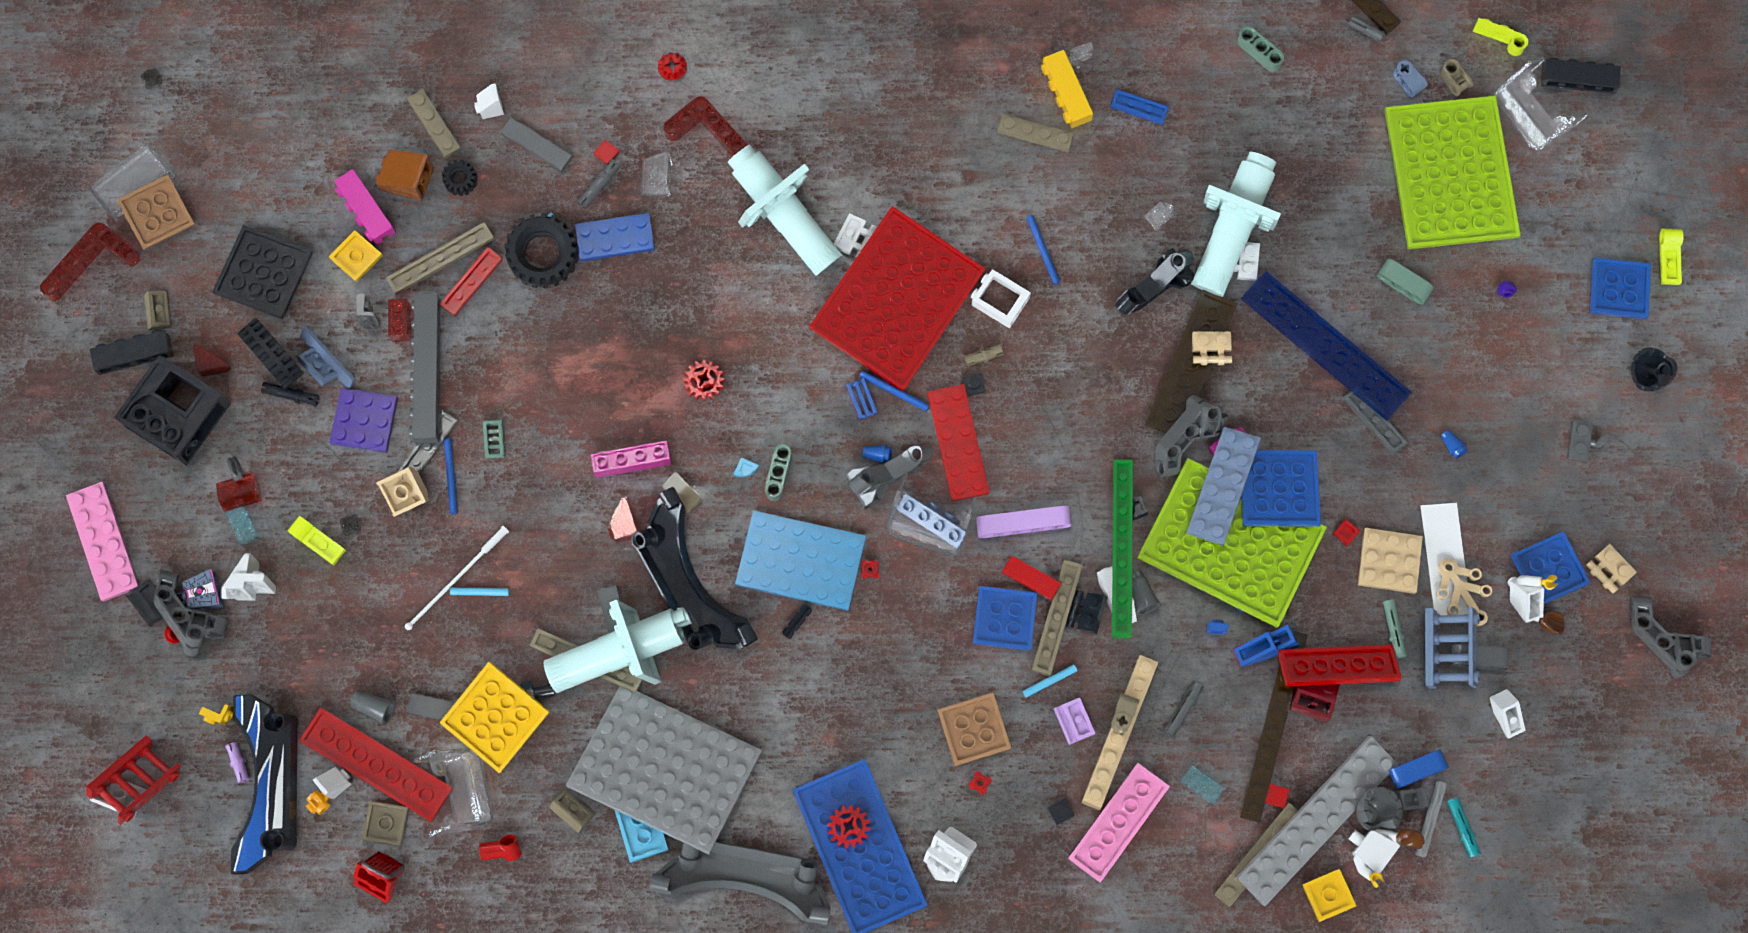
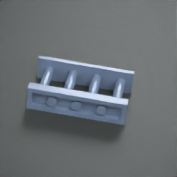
(1433, 639)

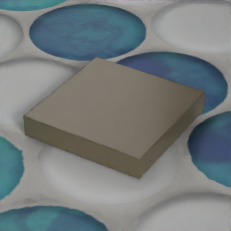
(385, 823)

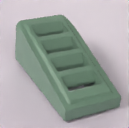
(499, 422)

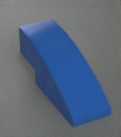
(1266, 646)

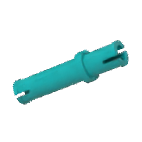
(1464, 827)

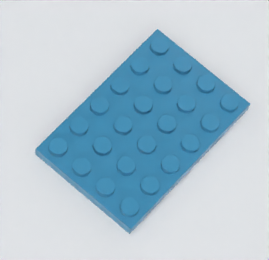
(800, 560)

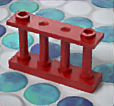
(128, 762)

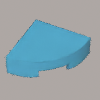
(745, 468)

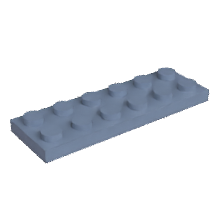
(1223, 486)

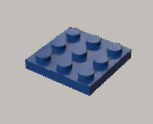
(1620, 288)
(1549, 558)
(1005, 618)

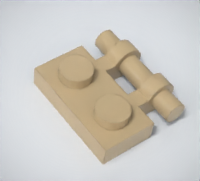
(1211, 342)
(1615, 565)

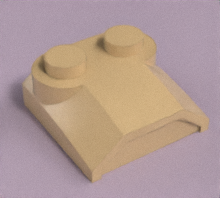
(403, 490)

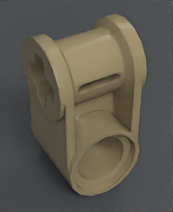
(1457, 80)
(1125, 710)

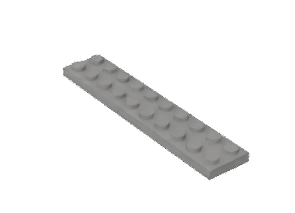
(1316, 821)

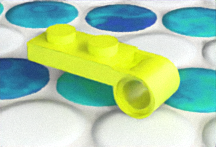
(1503, 34)
(1670, 256)
(316, 540)

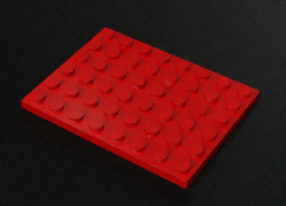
(897, 298)

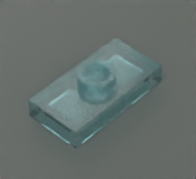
(242, 525)
(1202, 785)

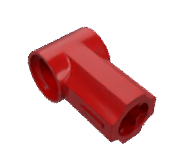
(505, 848)

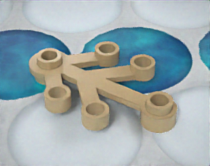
(1460, 587)

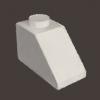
(489, 102)
(1508, 713)
(333, 782)

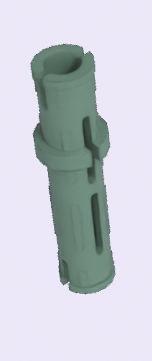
(1400, 651)

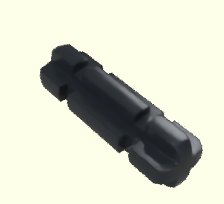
(797, 621)

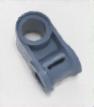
(1410, 79)

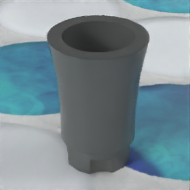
(1142, 594)
(373, 706)

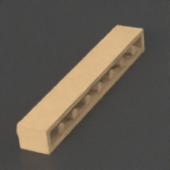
(1116, 742)

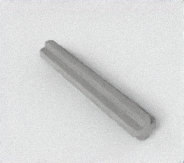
(1431, 817)

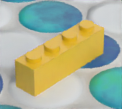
(1067, 89)

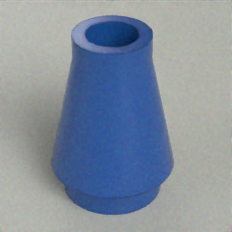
(1454, 445)
(878, 453)

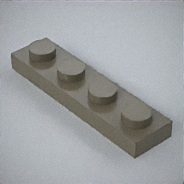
(434, 124)
(1035, 133)

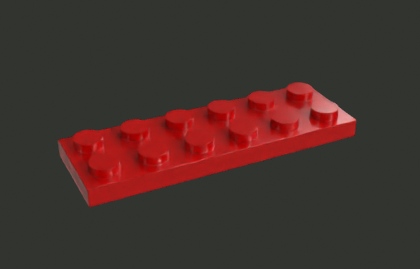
(958, 443)
(1339, 665)

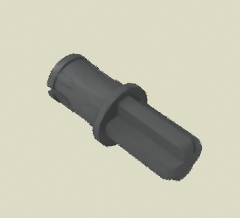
(1366, 28)

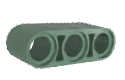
(1258, 40)
(1405, 281)
(778, 463)

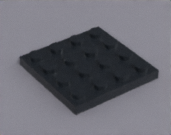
(262, 272)

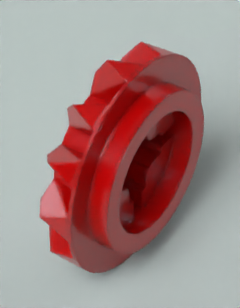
(679, 69)

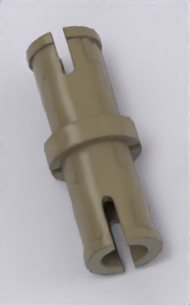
(983, 355)

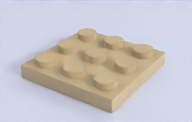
(1390, 560)

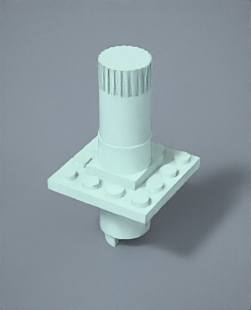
(778, 202)
(1237, 217)
(629, 645)

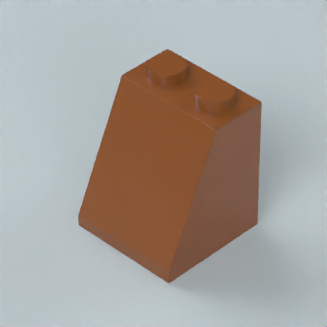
(405, 174)

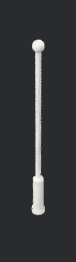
(485, 549)

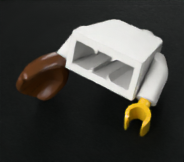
(1528, 600)
(1378, 848)

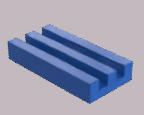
(856, 384)

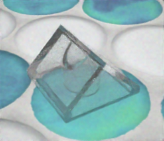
(657, 175)

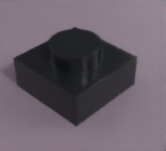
(974, 384)
(1139, 508)
(1060, 812)

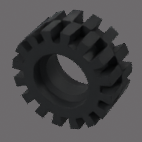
(463, 187)

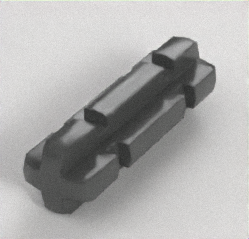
(235, 468)

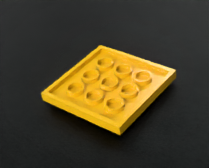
(494, 717)

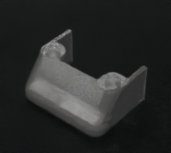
(1527, 114)
(131, 174)
(908, 530)
(470, 793)

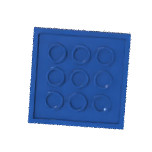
(1282, 490)

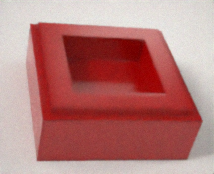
(606, 152)
(1346, 532)
(1277, 796)

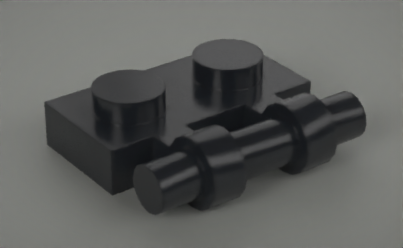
(1091, 613)

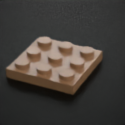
(155, 212)
(974, 729)

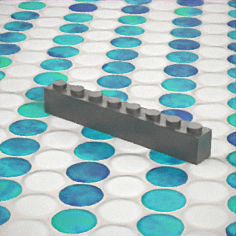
(426, 368)

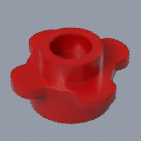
(870, 564)
(985, 782)

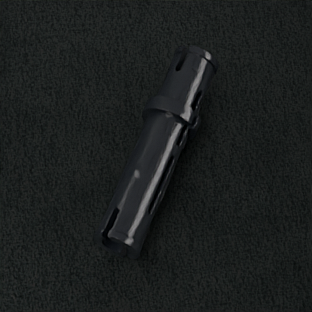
(298, 396)

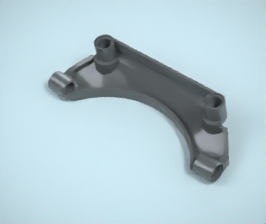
(766, 873)

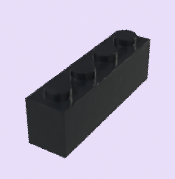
(1580, 75)
(131, 352)

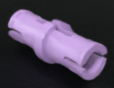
(237, 762)

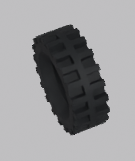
(534, 228)
(270, 353)

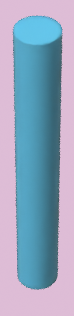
(479, 591)
(1049, 681)

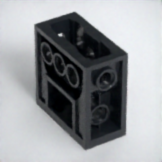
(165, 423)

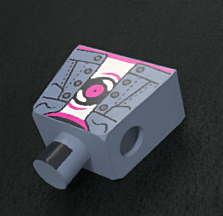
(202, 592)

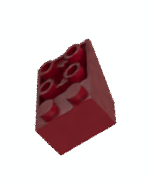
(1315, 701)

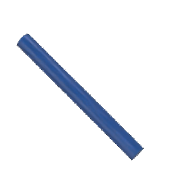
(1043, 250)
(894, 390)
(450, 476)

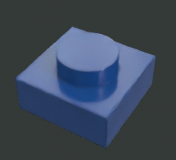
(1217, 627)

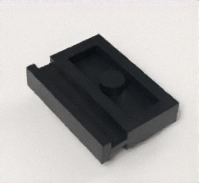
(143, 601)

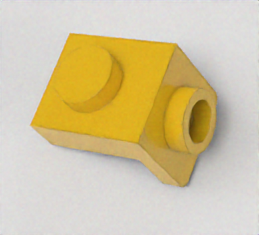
(212, 717)

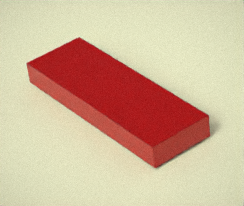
(1031, 578)

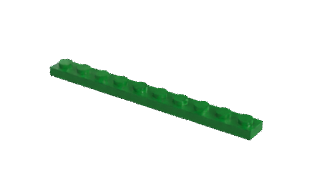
(1122, 549)

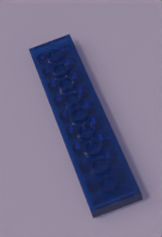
(1326, 345)

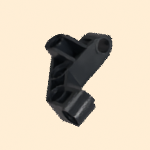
(1169, 272)

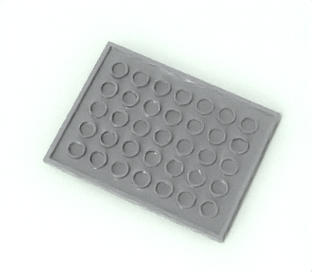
(664, 769)

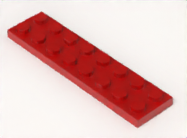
(376, 764)

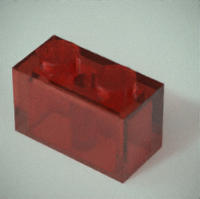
(399, 320)
(238, 493)

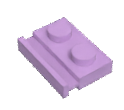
(1074, 721)

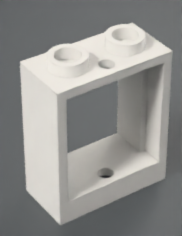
(1010, 318)

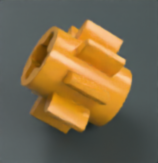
(318, 802)

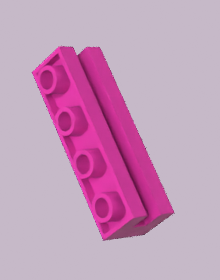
(364, 206)
(631, 459)

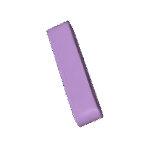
(1023, 521)

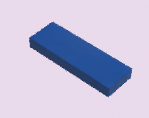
(1139, 107)

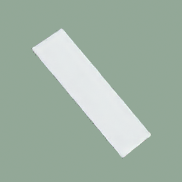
(1443, 541)

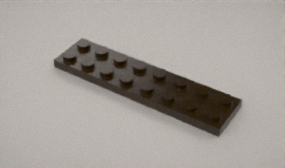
(1183, 376)

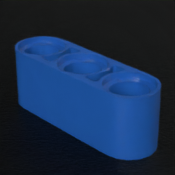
(1418, 769)

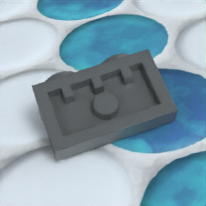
(365, 313)

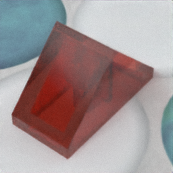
(207, 363)

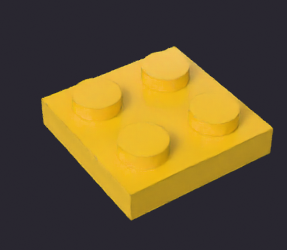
(355, 256)
(1329, 895)

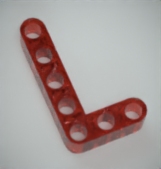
(703, 116)
(86, 258)

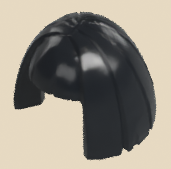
(1653, 369)

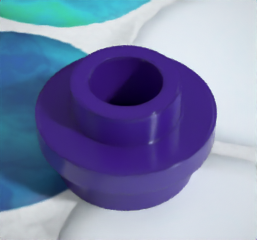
(1506, 289)

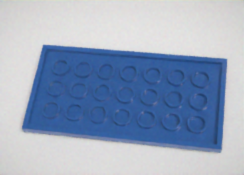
(875, 877)

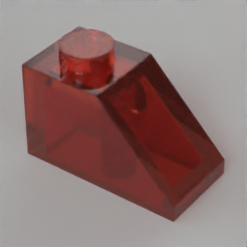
(622, 522)

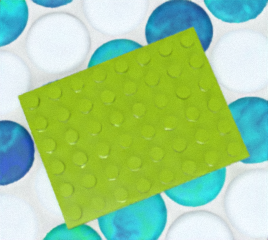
(1452, 172)
(1253, 569)

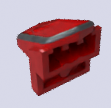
(378, 875)

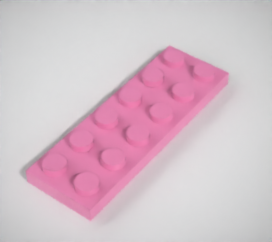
(102, 541)
(1118, 822)

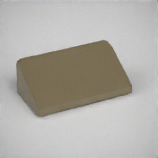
(157, 310)
(686, 493)
(571, 810)

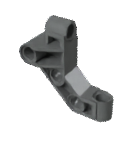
(1198, 421)
(872, 480)
(194, 624)
(1680, 649)

